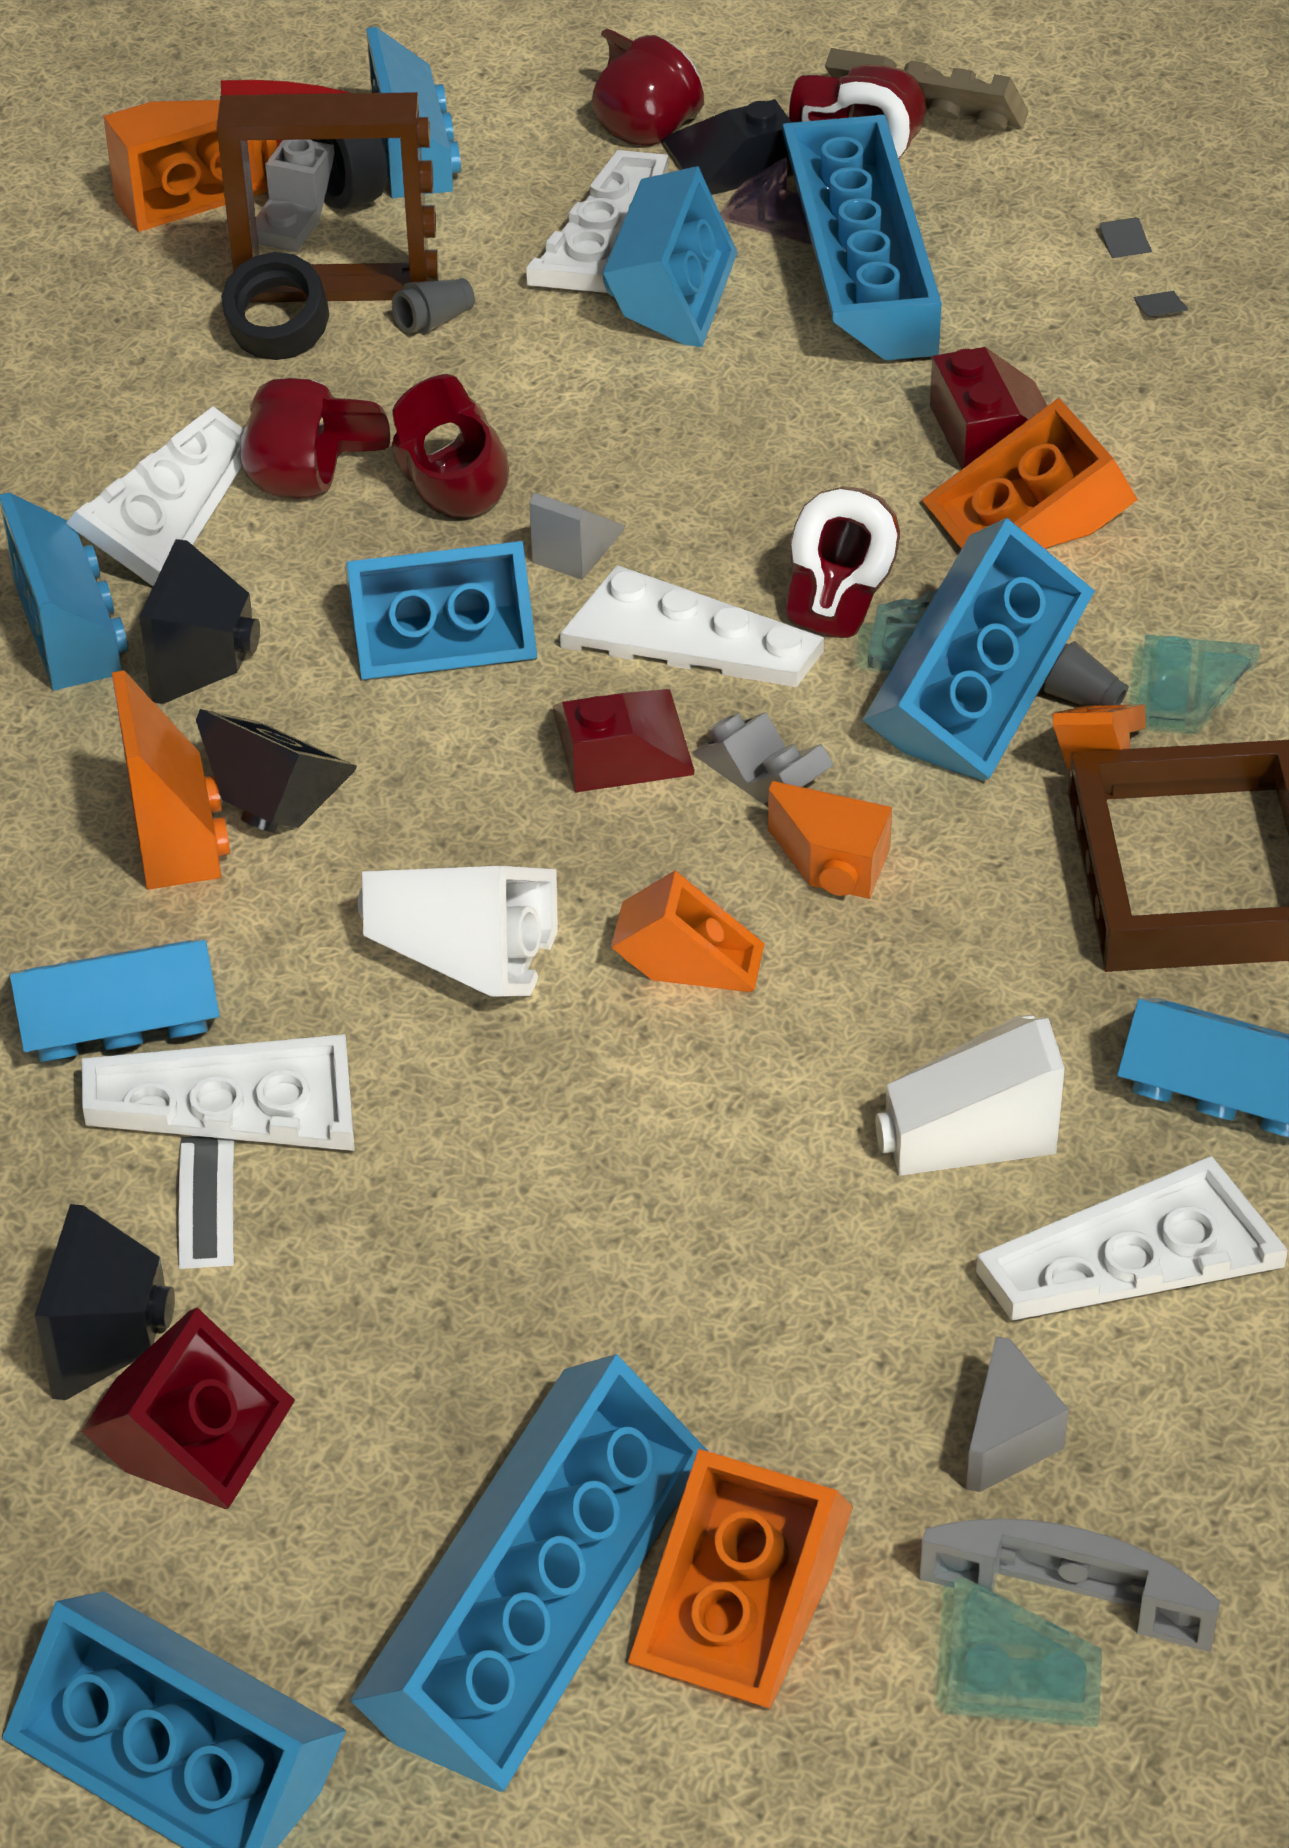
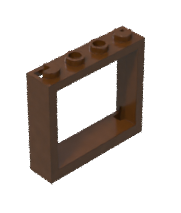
(330, 118)
(1184, 937)

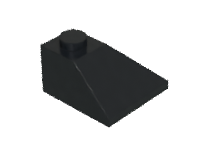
(732, 145)
(194, 625)
(268, 771)
(98, 1303)

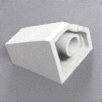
(465, 921)
(978, 1102)

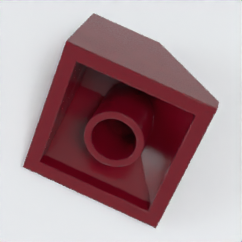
(622, 739)
(190, 1413)

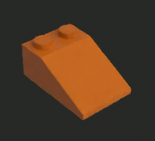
(170, 162)
(1042, 478)
(168, 794)
(740, 1578)

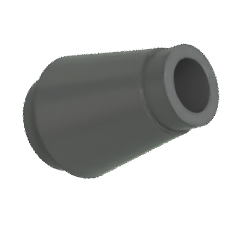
(430, 303)
(1083, 679)

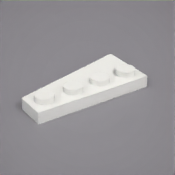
(581, 250)
(164, 496)
(666, 622)
(237, 1092)
(1139, 1243)

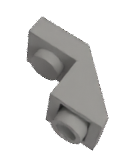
(296, 192)
(754, 755)

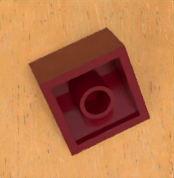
(980, 400)

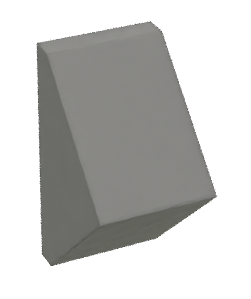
(568, 536)
(1016, 1419)

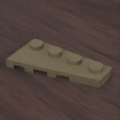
(962, 93)

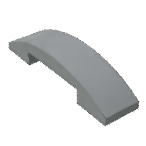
(1077, 1561)

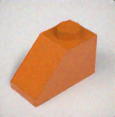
(831, 837)
(686, 938)

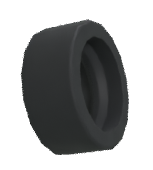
(356, 172)
(267, 272)

